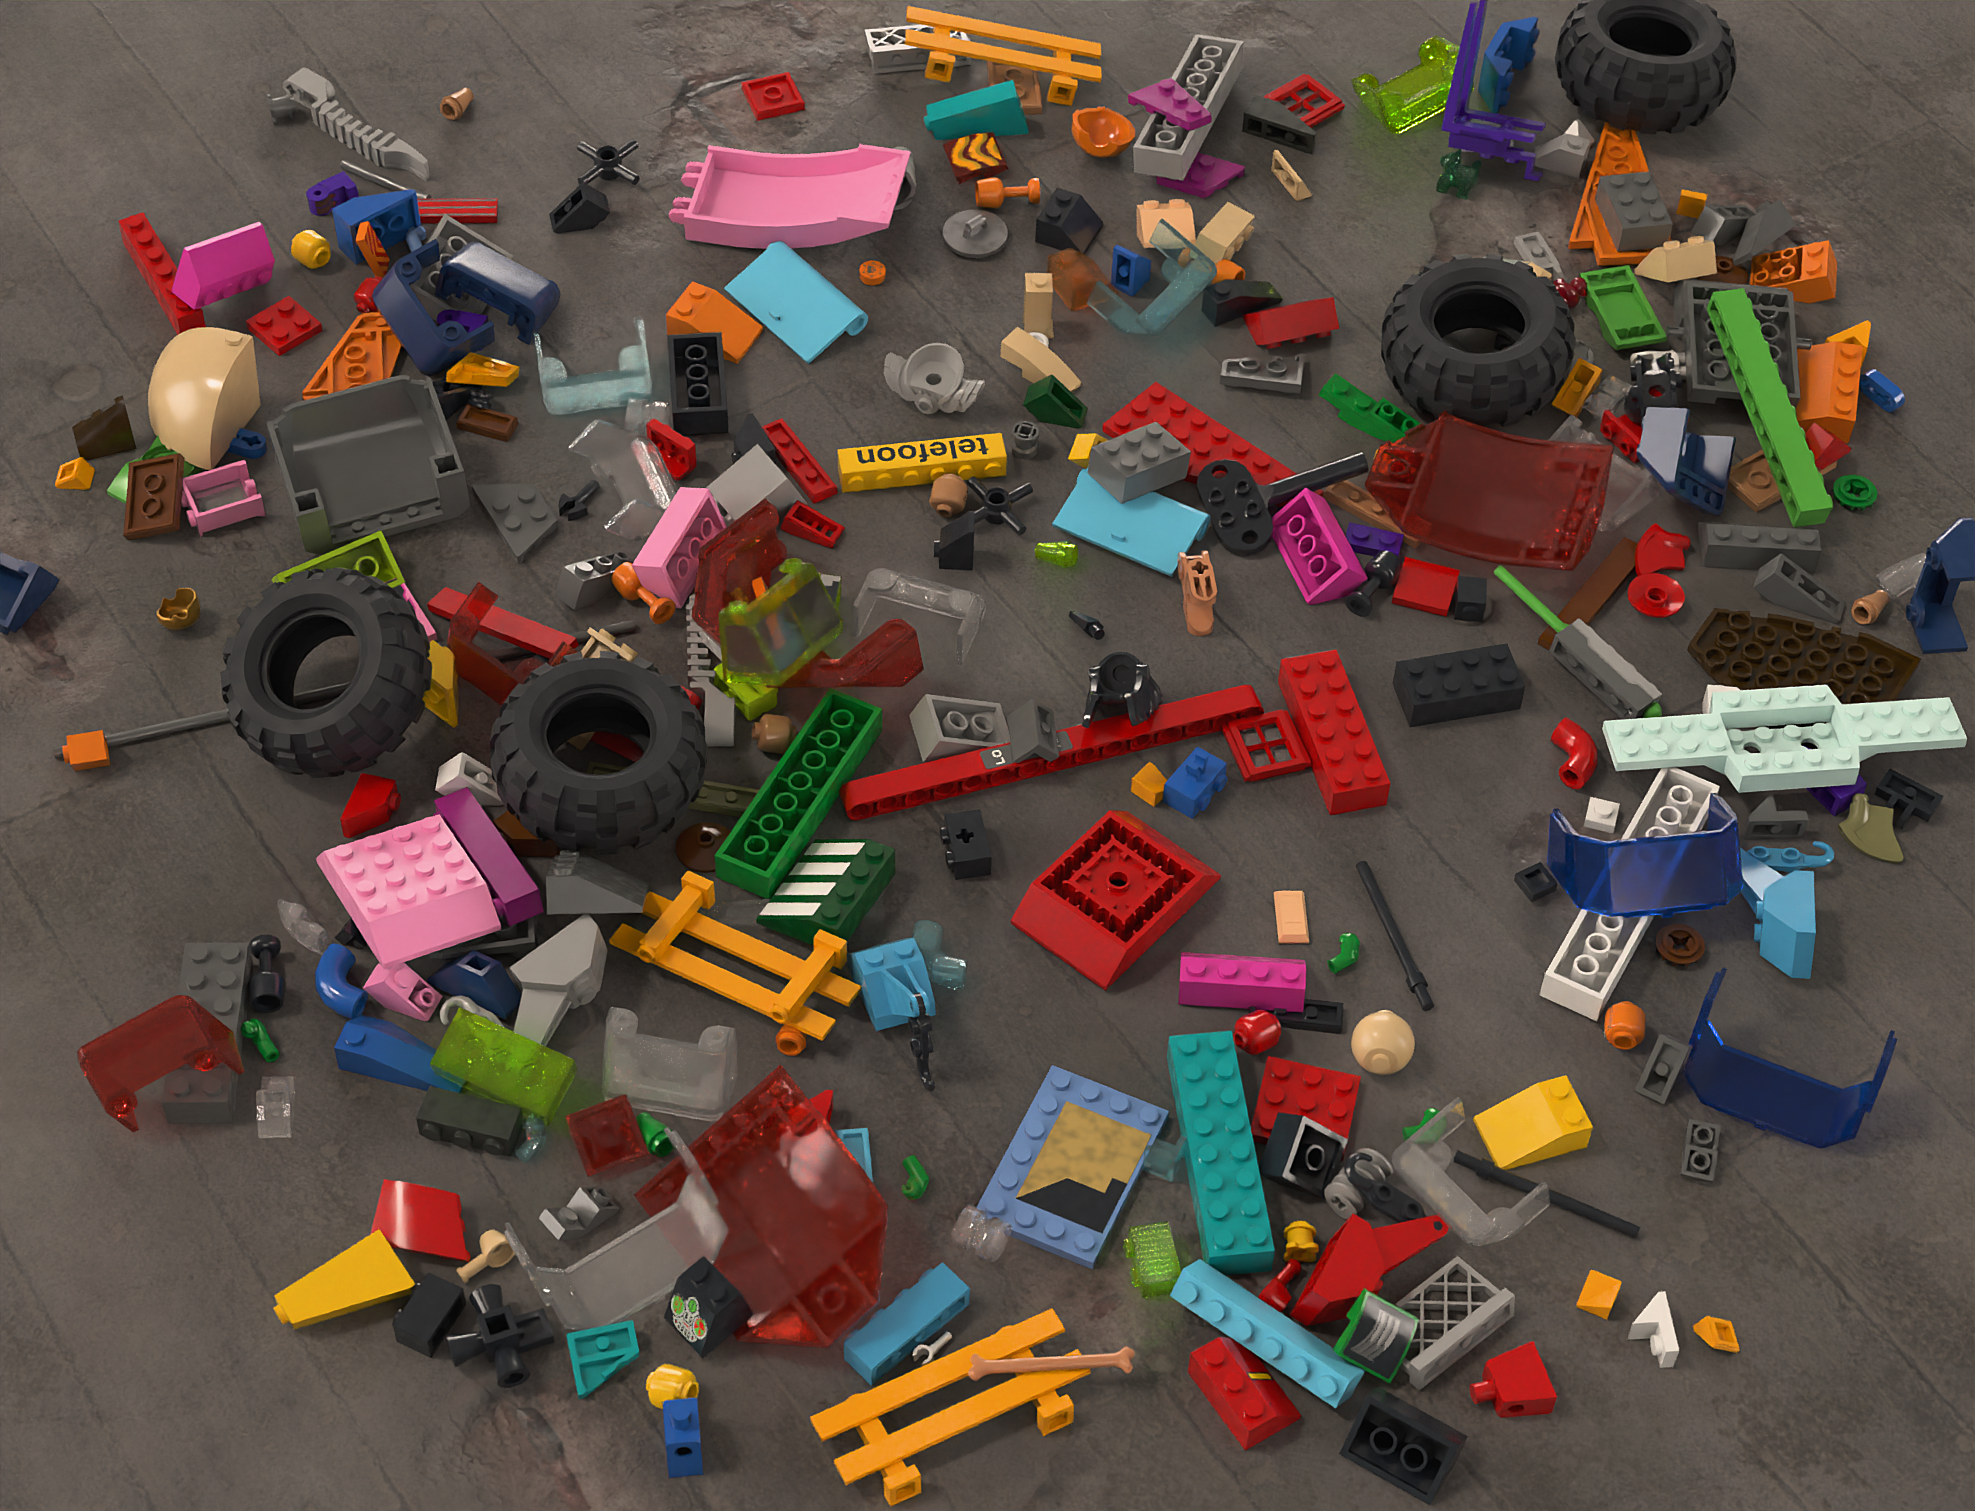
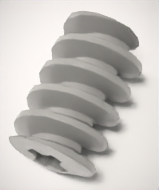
(1346, 1198)

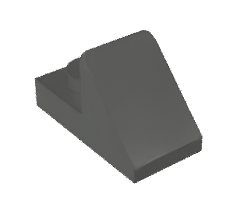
(1769, 823)
(1663, 1068)

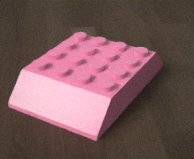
(410, 890)

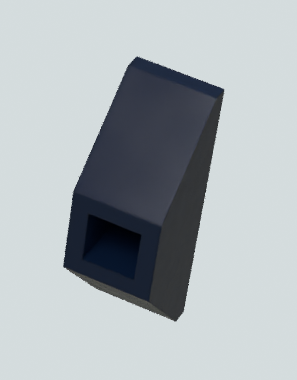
(481, 981)

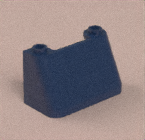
(501, 284)
(22, 591)

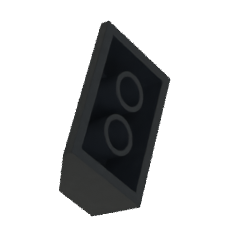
(1403, 1444)

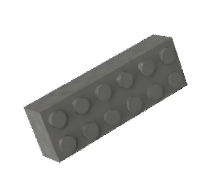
(218, 980)

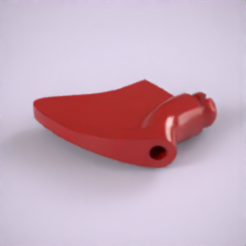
(1660, 550)

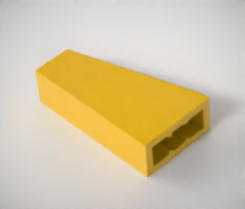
(347, 1283)

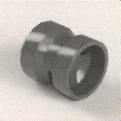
(1025, 439)

